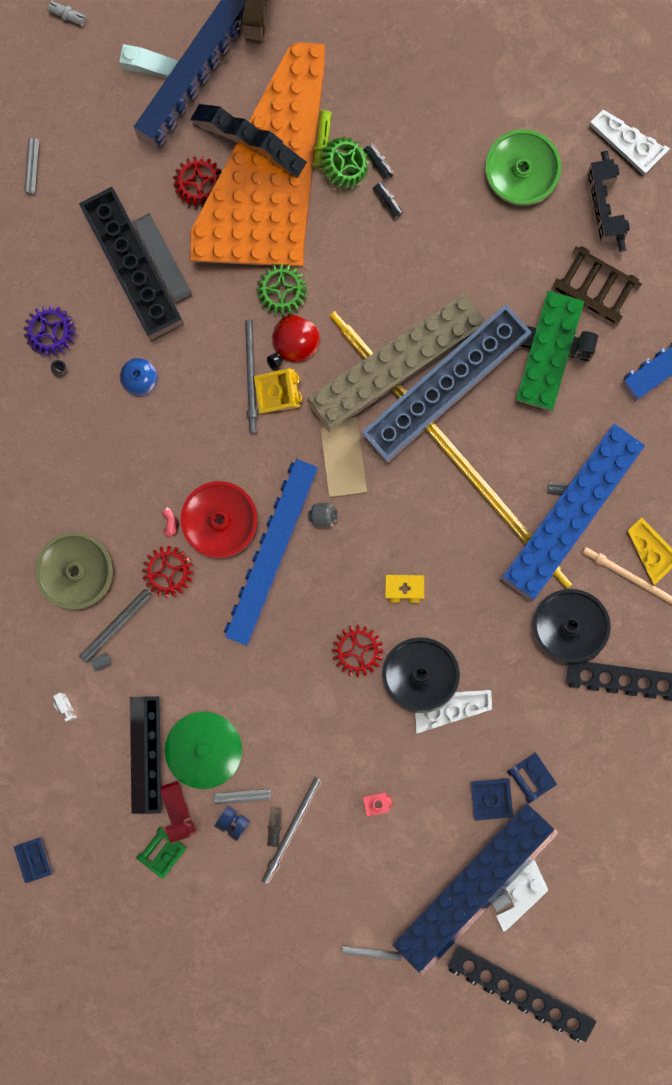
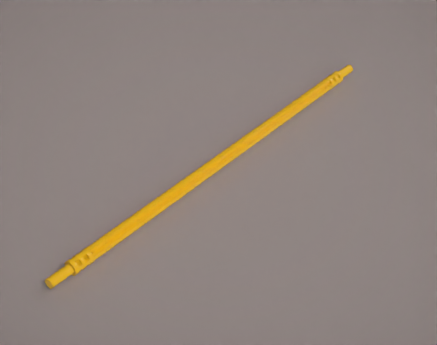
(452, 452)

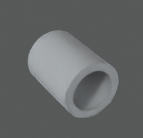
(501, 902)

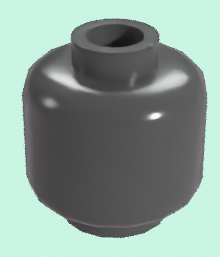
(323, 515)

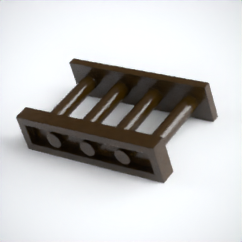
(596, 305)

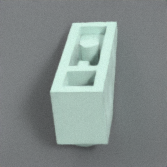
(146, 61)

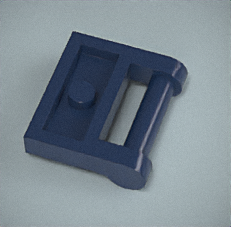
(538, 775)

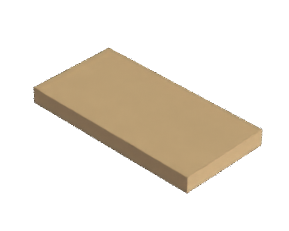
(344, 459)

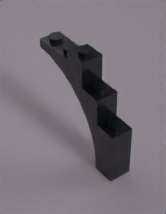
(240, 130)

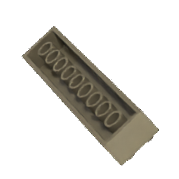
(395, 362)

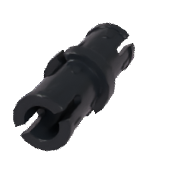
(378, 161)
(388, 200)

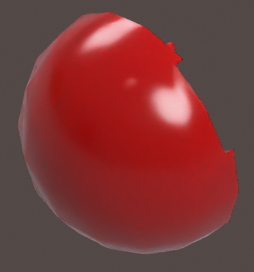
(295, 338)

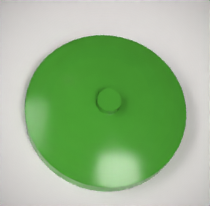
(523, 167)

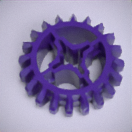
(58, 344)

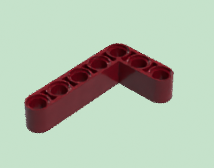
(181, 821)

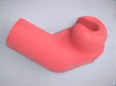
(172, 522)

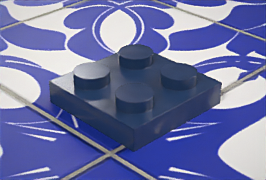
(491, 799)

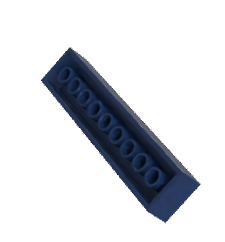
(190, 72)
(475, 889)

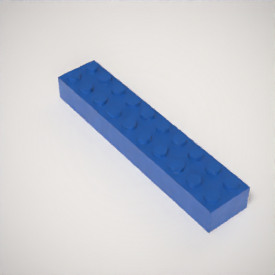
(572, 512)

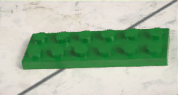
(550, 351)

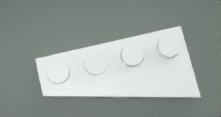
(632, 145)
(459, 707)

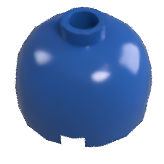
(138, 385)

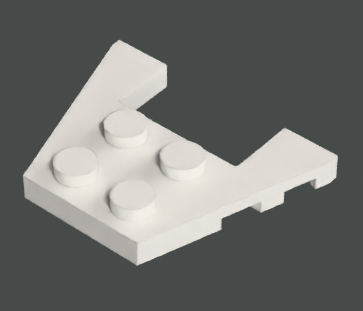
(524, 894)

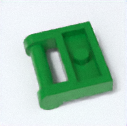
(165, 858)

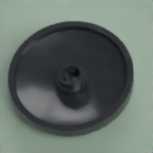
(571, 626)
(420, 675)

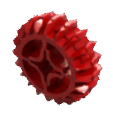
(191, 182)
(176, 569)
(352, 635)

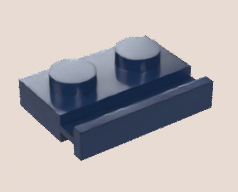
(33, 860)

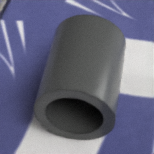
(101, 661)

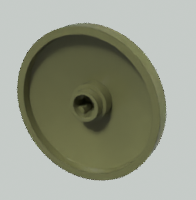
(73, 571)

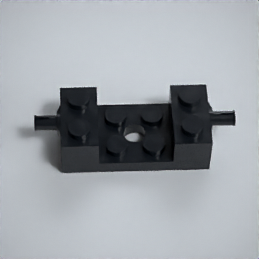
(600, 177)

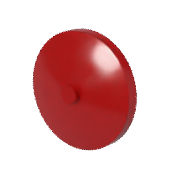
(219, 519)

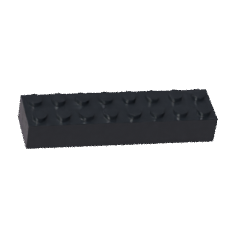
(131, 263)

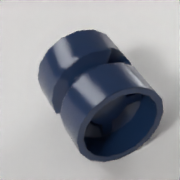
(225, 820)

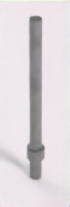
(252, 413)
(273, 864)

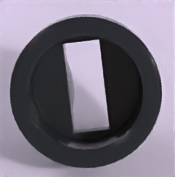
(274, 361)
(59, 365)

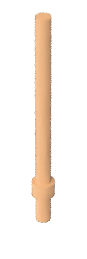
(601, 559)

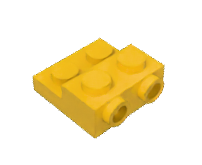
(277, 391)

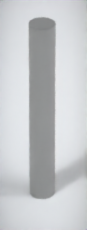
(371, 953)

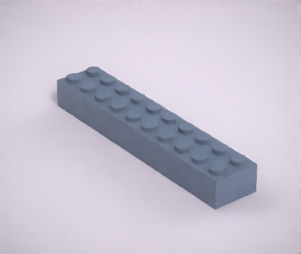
(446, 383)

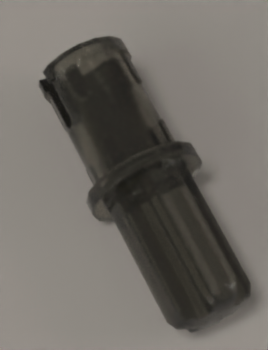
(274, 827)

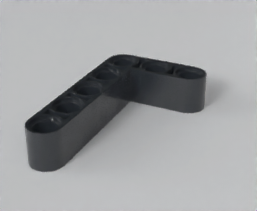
(582, 348)

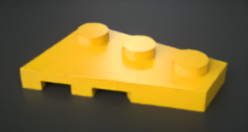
(652, 550)

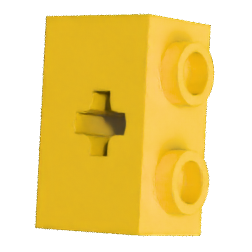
(414, 582)

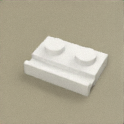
(63, 705)

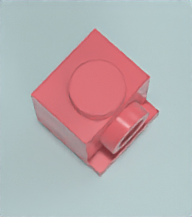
(370, 807)

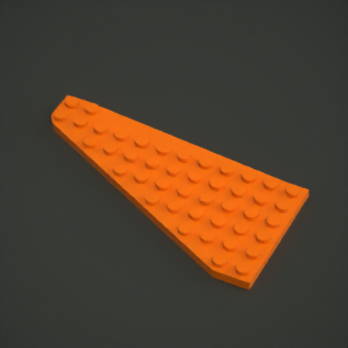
(255, 206)

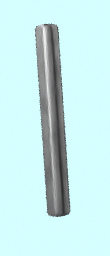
(115, 625)

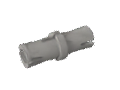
(66, 13)

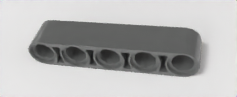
(162, 257)

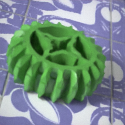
(334, 161)
(290, 289)

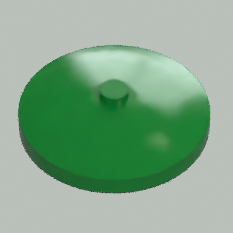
(203, 750)

